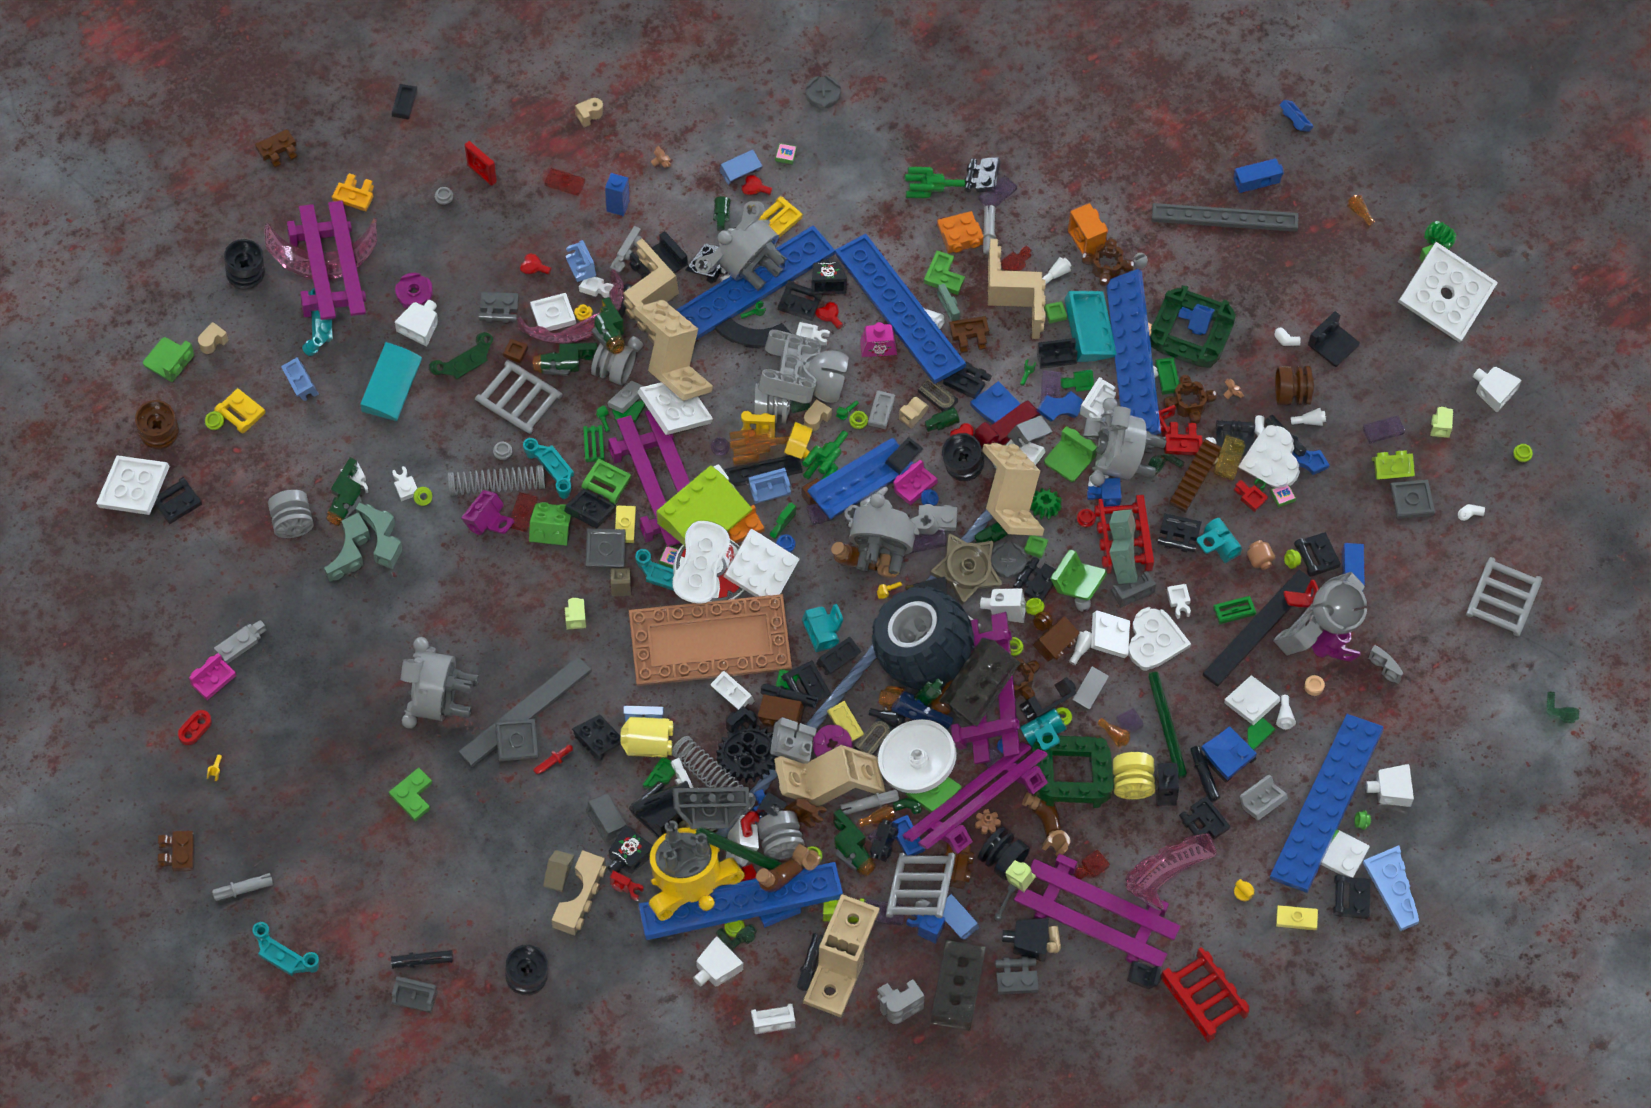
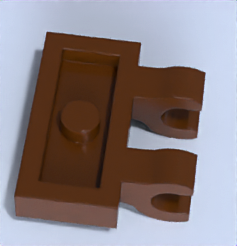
(276, 144)
(969, 328)
(805, 811)
(181, 852)

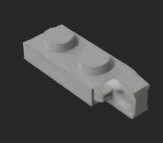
(625, 250)
(240, 641)

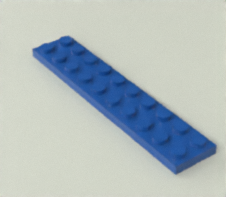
(734, 296)
(900, 308)
(1133, 348)
(1326, 803)
(747, 901)

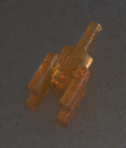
(754, 445)

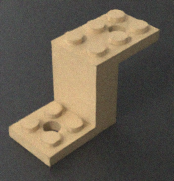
(658, 285)
(1016, 288)
(673, 349)
(1013, 489)
(829, 775)
(841, 955)

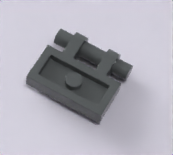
(499, 302)
(1016, 982)

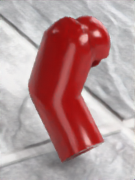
(747, 821)

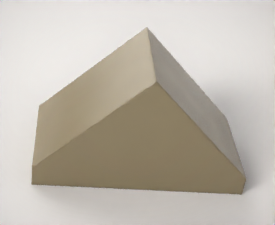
(620, 582)
(558, 870)

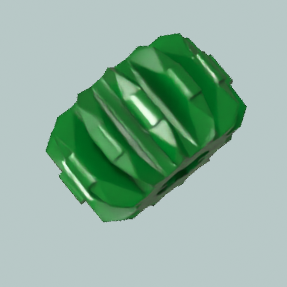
(1441, 234)
(1046, 510)

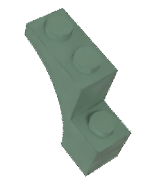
(382, 522)
(1122, 549)
(350, 558)

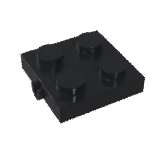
(589, 508)

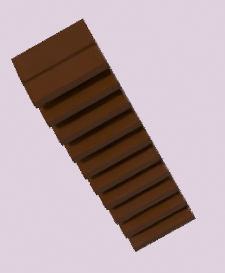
(1195, 475)

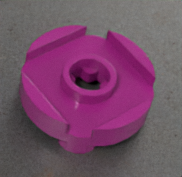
(416, 281)
(827, 733)

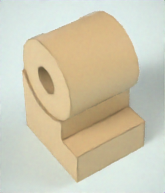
(589, 110)
(211, 338)
(913, 411)
(815, 415)

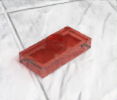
(565, 181)
(523, 511)

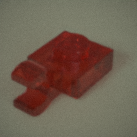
(1016, 262)
(1092, 864)

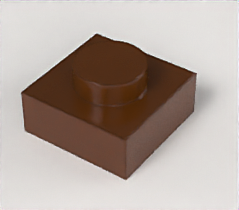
(515, 350)

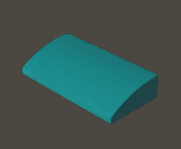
(1090, 325)
(390, 382)

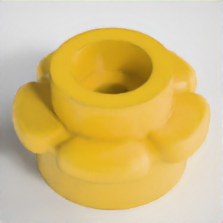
(582, 316)

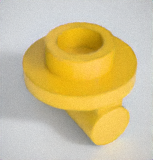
(1243, 890)

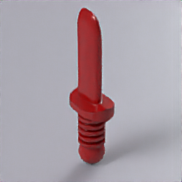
(553, 759)

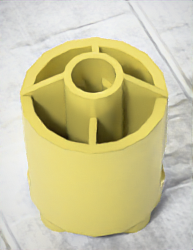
(647, 737)

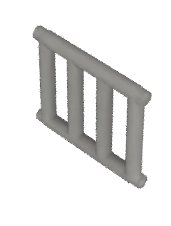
(513, 417)
(1522, 613)
(940, 894)

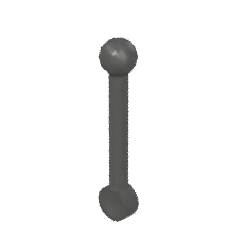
(1011, 889)

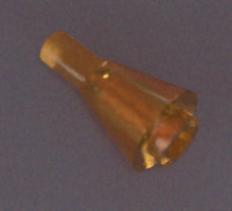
(1358, 205)
(1119, 736)
(883, 813)

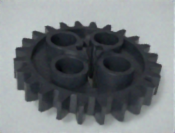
(736, 762)

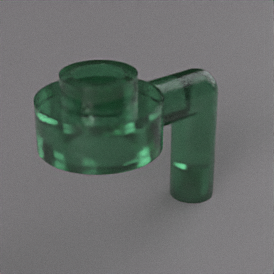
(1159, 461)
(1567, 714)
(745, 935)

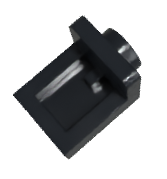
(738, 718)
(1144, 975)

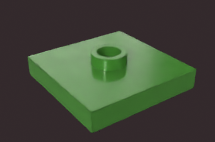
(937, 796)

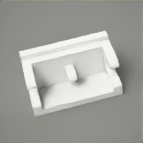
(1093, 403)
(732, 691)
(773, 1019)

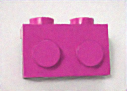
(914, 482)
(211, 676)

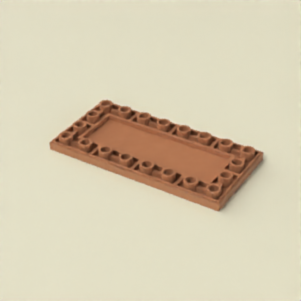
(709, 638)

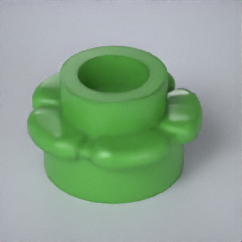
(1362, 820)

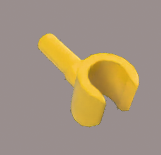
(883, 589)
(214, 770)

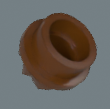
(1043, 620)

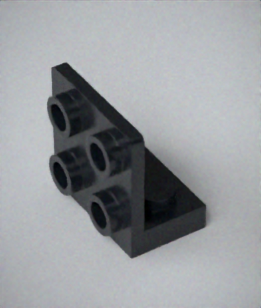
(1332, 340)

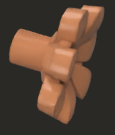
(660, 158)
(1232, 389)
(987, 821)

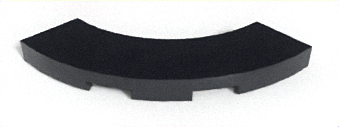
(746, 336)

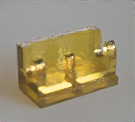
(1229, 458)

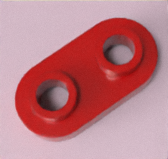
(193, 727)

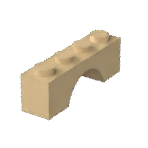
(570, 914)

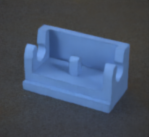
(740, 166)
(580, 262)
(299, 379)
(769, 485)
(959, 918)

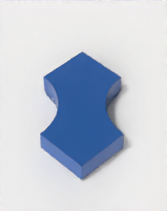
(1053, 407)
(1312, 461)

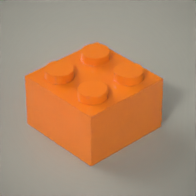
(1087, 229)

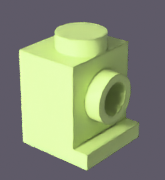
(1442, 422)
(575, 614)
(1020, 875)

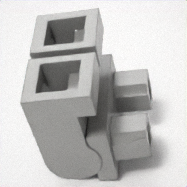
(792, 740)
(899, 1005)

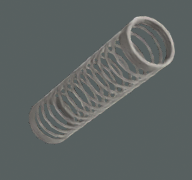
(539, 478)
(687, 749)

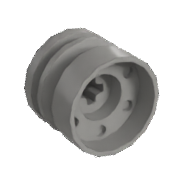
(617, 365)
(772, 405)
(290, 513)
(780, 834)

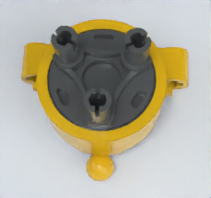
(687, 870)

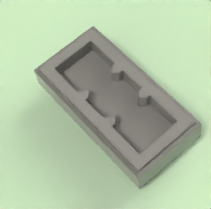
(625, 397)
(881, 409)

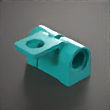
(1221, 540)
(823, 627)
(1046, 724)

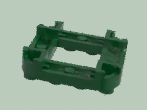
(1184, 350)
(1077, 792)

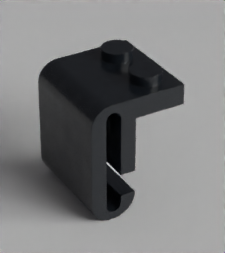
(656, 819)

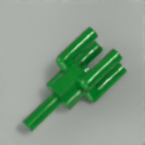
(928, 182)
(824, 458)

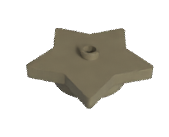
(976, 558)

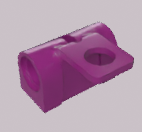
(485, 514)
(1334, 646)

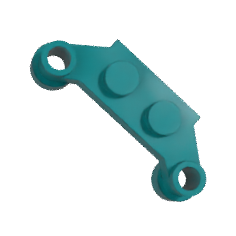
(320, 332)
(552, 463)
(654, 572)
(282, 956)

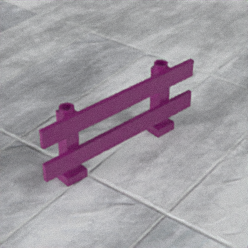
(311, 232)
(635, 446)
(1008, 722)
(959, 837)
(1060, 879)

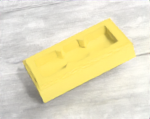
(626, 520)
(843, 717)
(1297, 917)

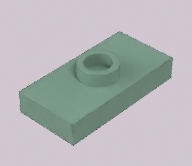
(948, 302)

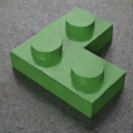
(939, 273)
(407, 794)

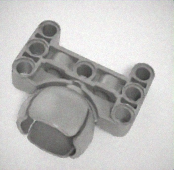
(803, 369)
(1330, 611)

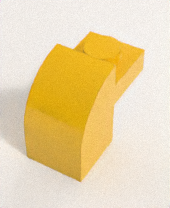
(798, 440)

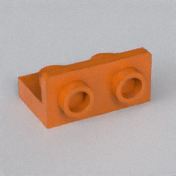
(749, 522)

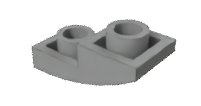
(1391, 669)
(1090, 687)

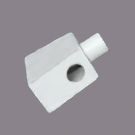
(418, 322)
(1496, 387)
(1008, 601)
(1393, 786)
(736, 835)
(717, 964)

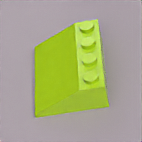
(704, 499)

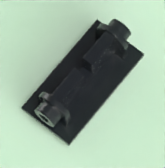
(888, 833)

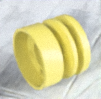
(1133, 775)

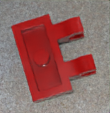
(1182, 444)

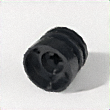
(244, 263)
(962, 447)
(1001, 851)
(523, 959)

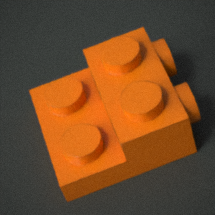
(960, 232)

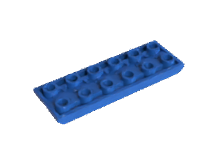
(856, 480)

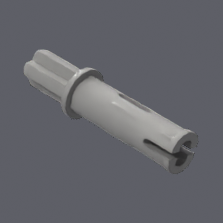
(989, 227)
(870, 802)
(243, 887)

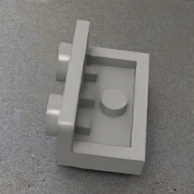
(944, 515)
(1262, 798)

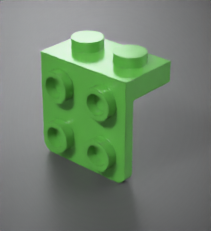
(169, 358)
(1071, 455)
(549, 524)
(1076, 578)

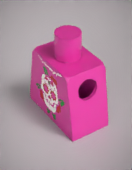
(878, 340)

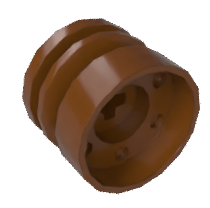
(1294, 385)
(156, 424)

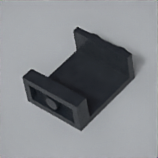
(668, 252)
(1032, 708)

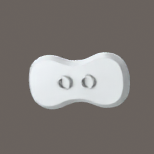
(697, 575)

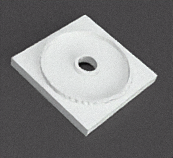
(1468, 287)

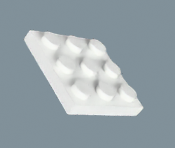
(671, 411)
(133, 485)
(761, 566)

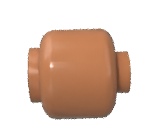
(1260, 555)

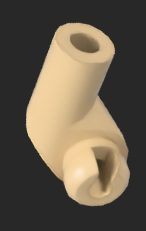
(1054, 945)

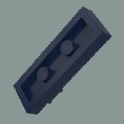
(913, 710)

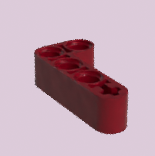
(999, 430)

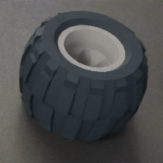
(922, 637)

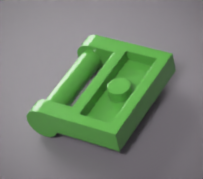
(609, 476)

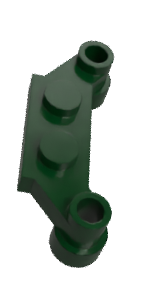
(465, 361)

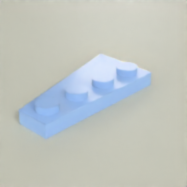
(1390, 879)

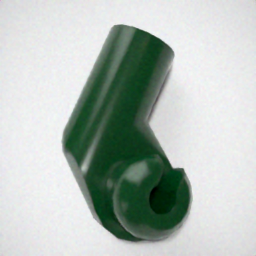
(914, 805)

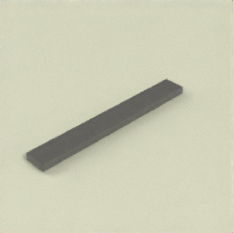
(1225, 217)
(528, 708)

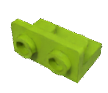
(1394, 465)

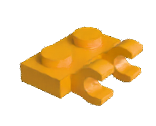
(353, 196)

